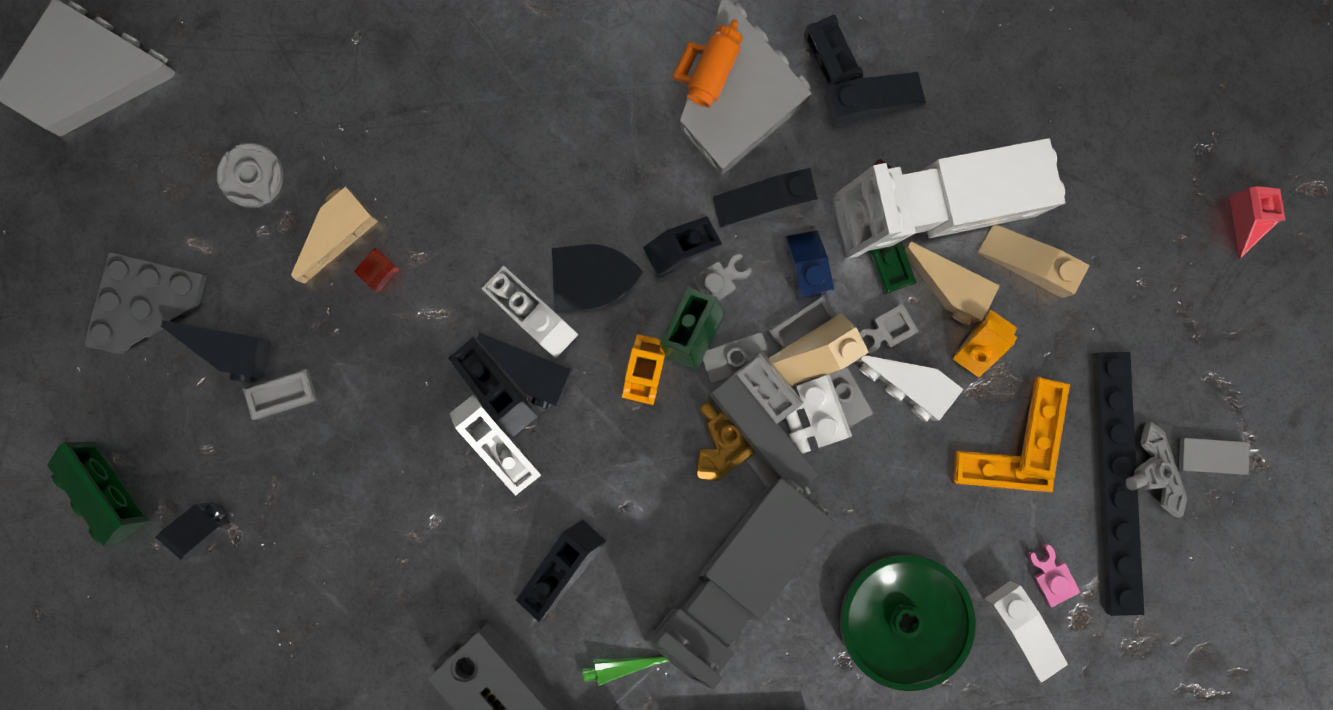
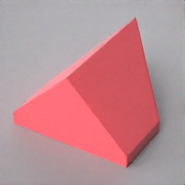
(1255, 214)

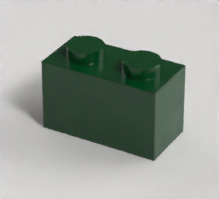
(692, 328)

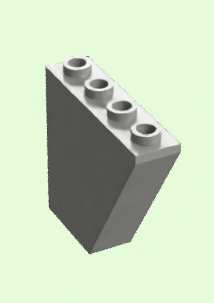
(77, 70)
(753, 101)

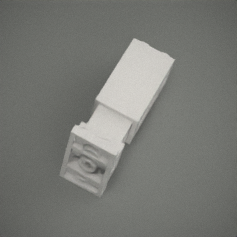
(948, 196)

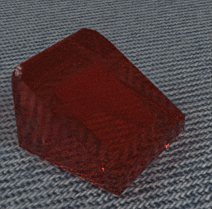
(376, 270)

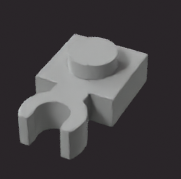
(718, 281)
(891, 328)

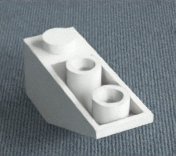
(529, 312)
(921, 386)

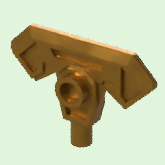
(729, 445)

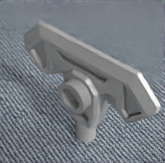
(1159, 471)

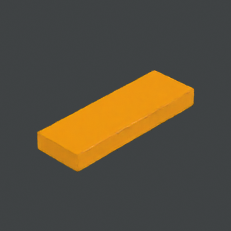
(1044, 428)
(995, 471)

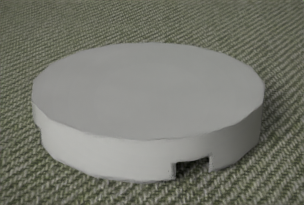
(250, 175)

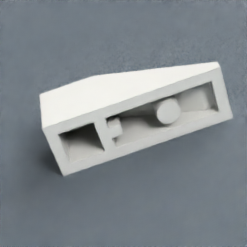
(494, 445)
(1026, 630)

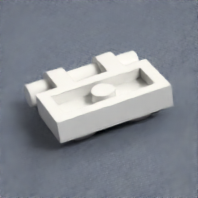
(823, 413)

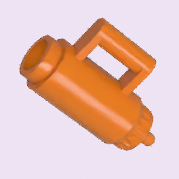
(713, 65)

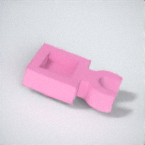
(1054, 580)

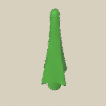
(611, 669)

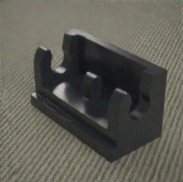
(832, 51)

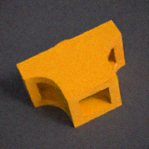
(986, 343)
(644, 370)

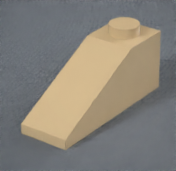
(334, 229)
(1034, 261)
(954, 286)
(820, 351)

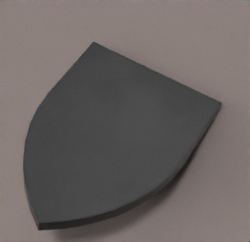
(590, 276)

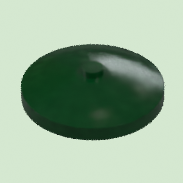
(907, 622)

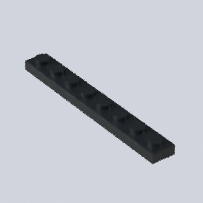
(1118, 502)

